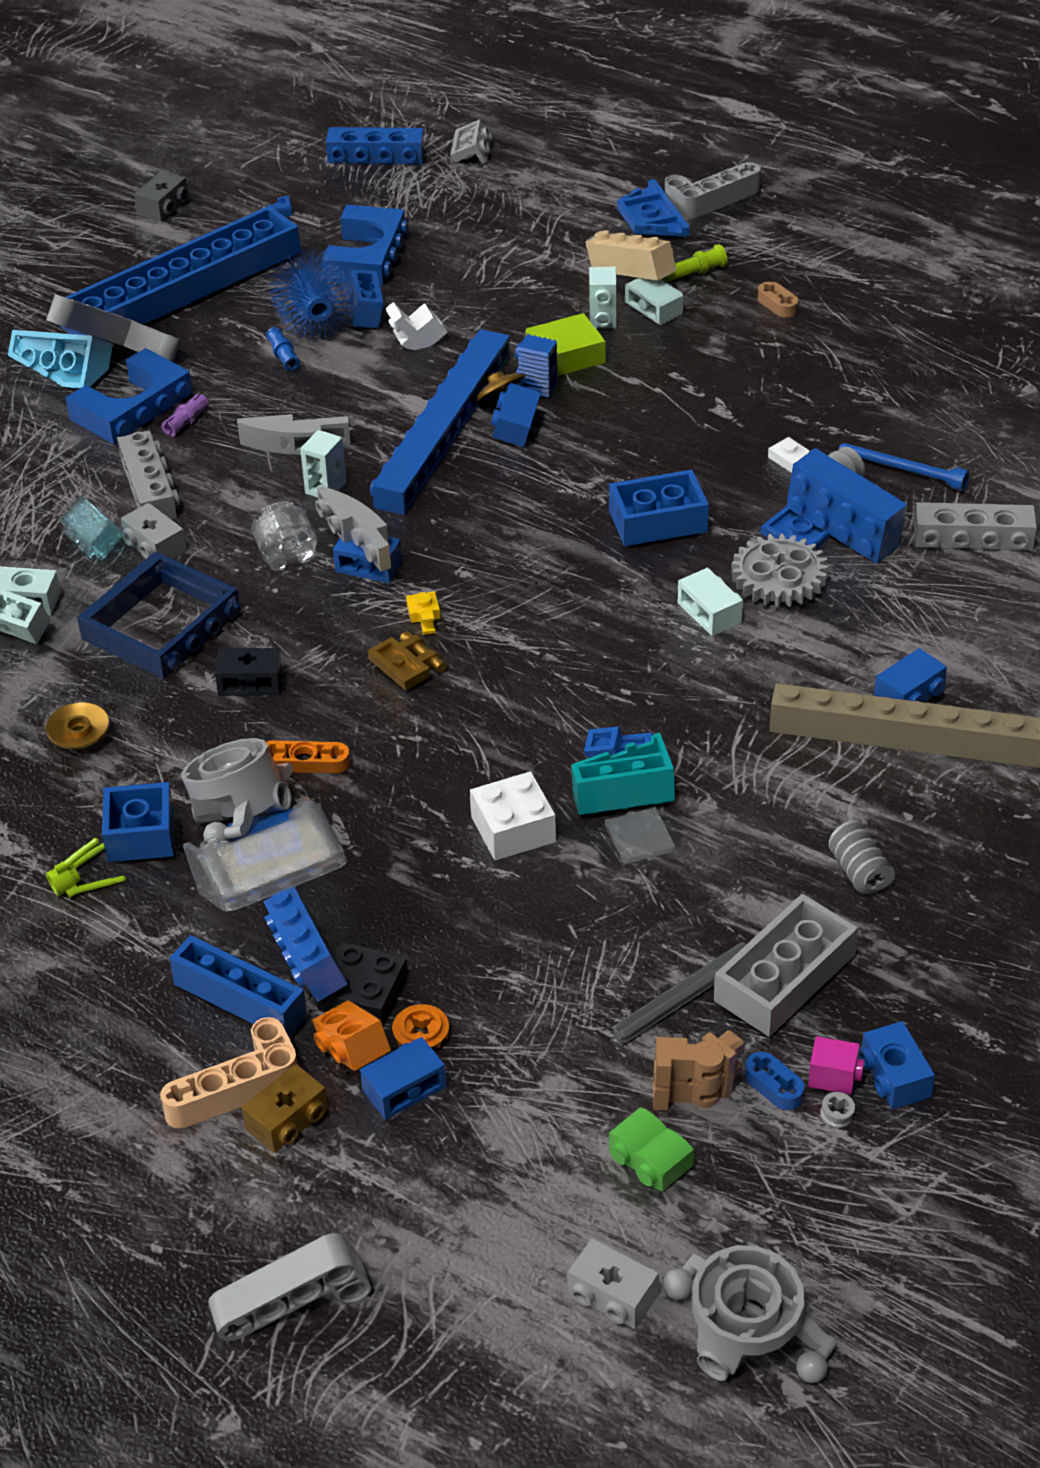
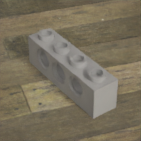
(974, 526)

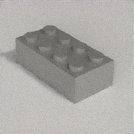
(785, 964)

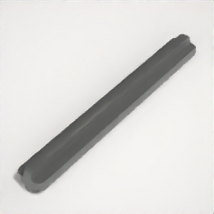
(672, 998)

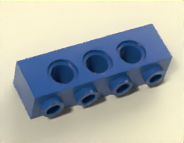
(375, 145)

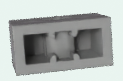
(153, 531)
(612, 1284)

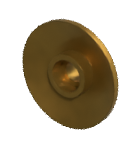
(499, 383)
(77, 725)

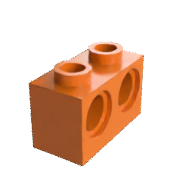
(350, 1035)

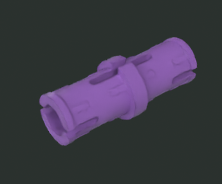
(185, 415)

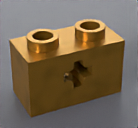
(285, 1108)

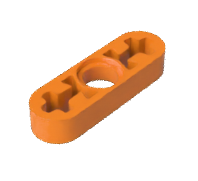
(326, 750)

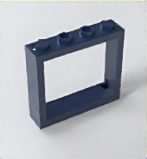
(157, 568)

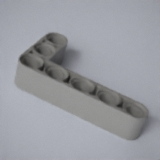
(111, 327)

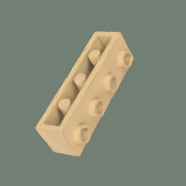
(632, 255)

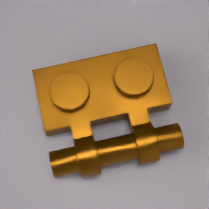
(400, 662)

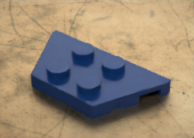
(652, 212)

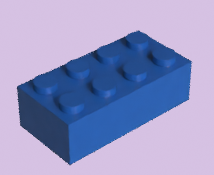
(846, 505)

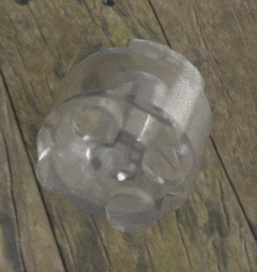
(284, 535)

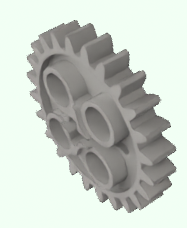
(779, 570)

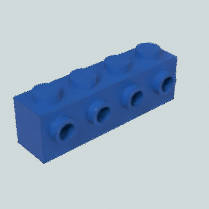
(303, 944)
(236, 985)

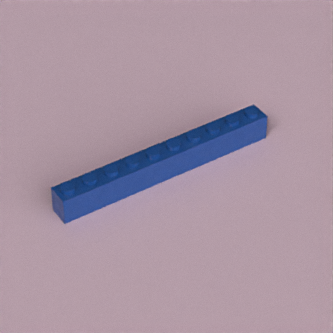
(439, 423)

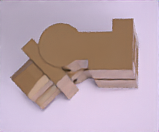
(695, 1071)

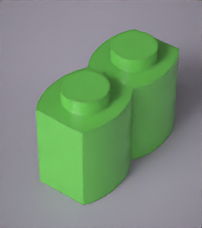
(650, 1149)

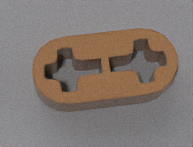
(777, 299)

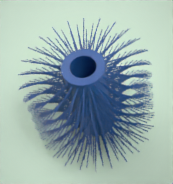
(311, 294)

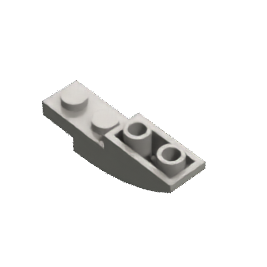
(287, 436)
(357, 523)

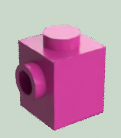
(835, 1065)

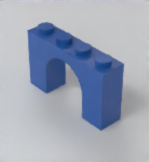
(369, 224)
(115, 417)

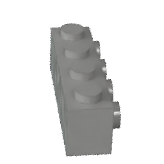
(146, 472)

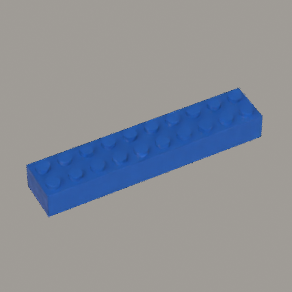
(194, 268)

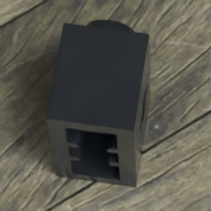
(248, 671)

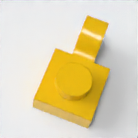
(424, 609)

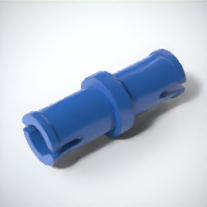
(283, 348)

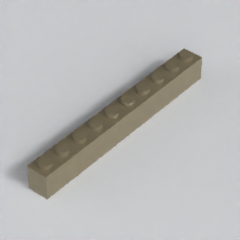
(906, 725)

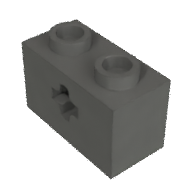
(161, 196)

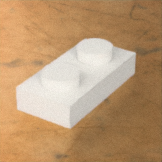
(787, 453)

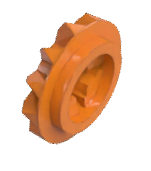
(422, 1017)

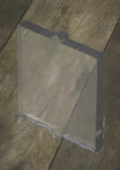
(639, 835)

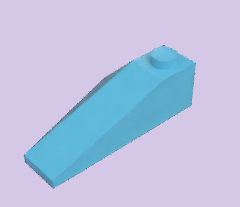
(62, 357)

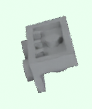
(471, 140)

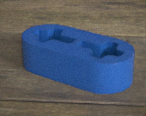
(777, 1078)

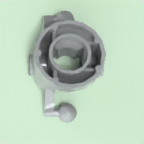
(238, 783)
(767, 1290)

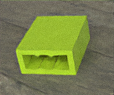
(577, 342)

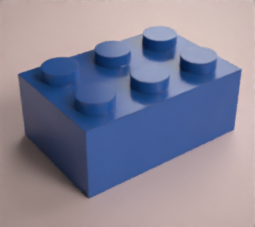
(658, 507)

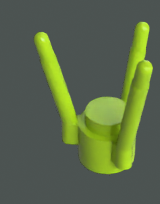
(65, 876)

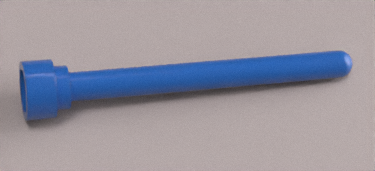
(956, 478)

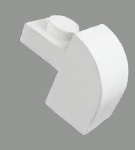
(419, 329)

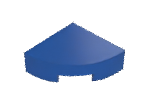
(283, 206)

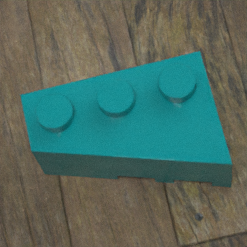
(624, 779)

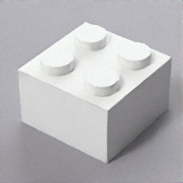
(512, 815)

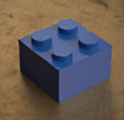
(138, 822)

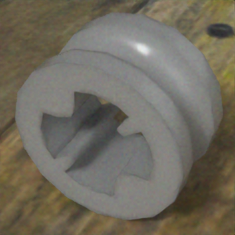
(838, 1100)

